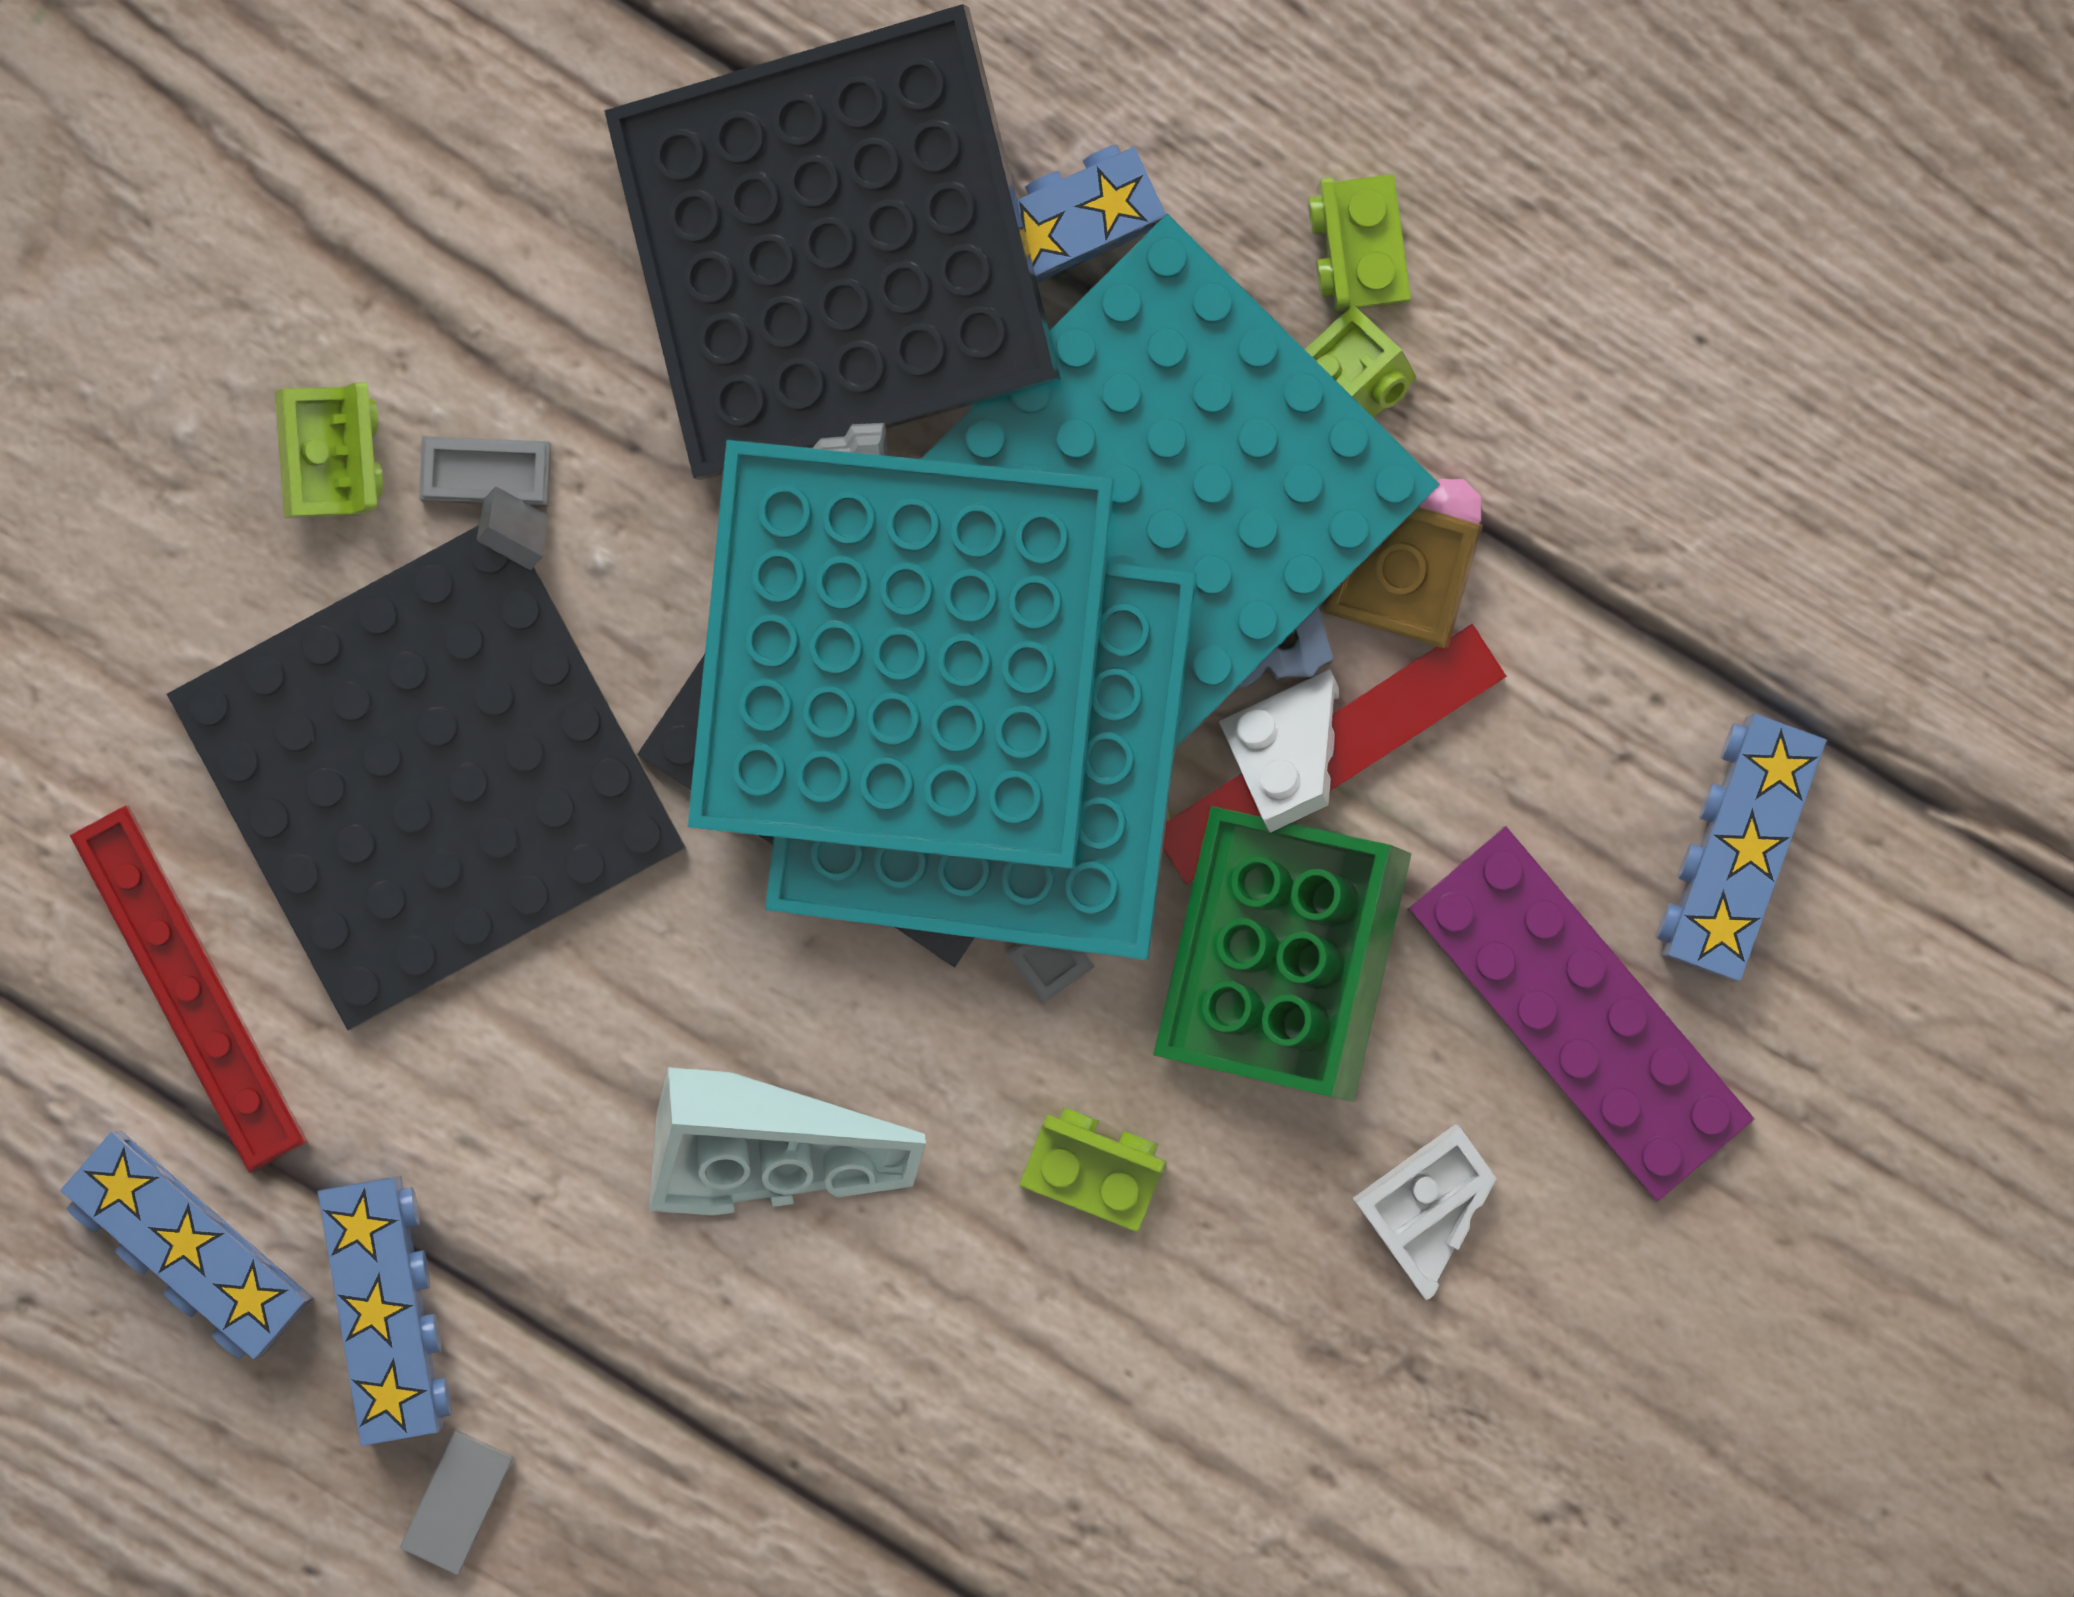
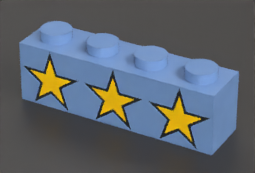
(1088, 211)
(1742, 846)
(185, 1245)
(383, 1311)

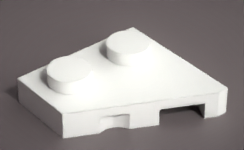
(1287, 749)
(1427, 1205)

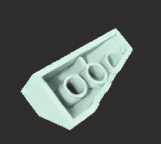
(748, 1140)

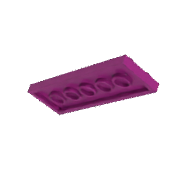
(1581, 1013)

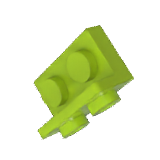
(1361, 242)
(1363, 361)
(1093, 1170)

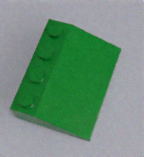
(1282, 954)

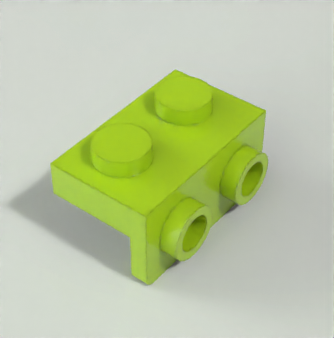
(328, 451)

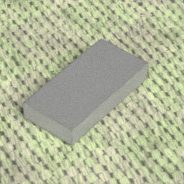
(471, 467)
(456, 1502)

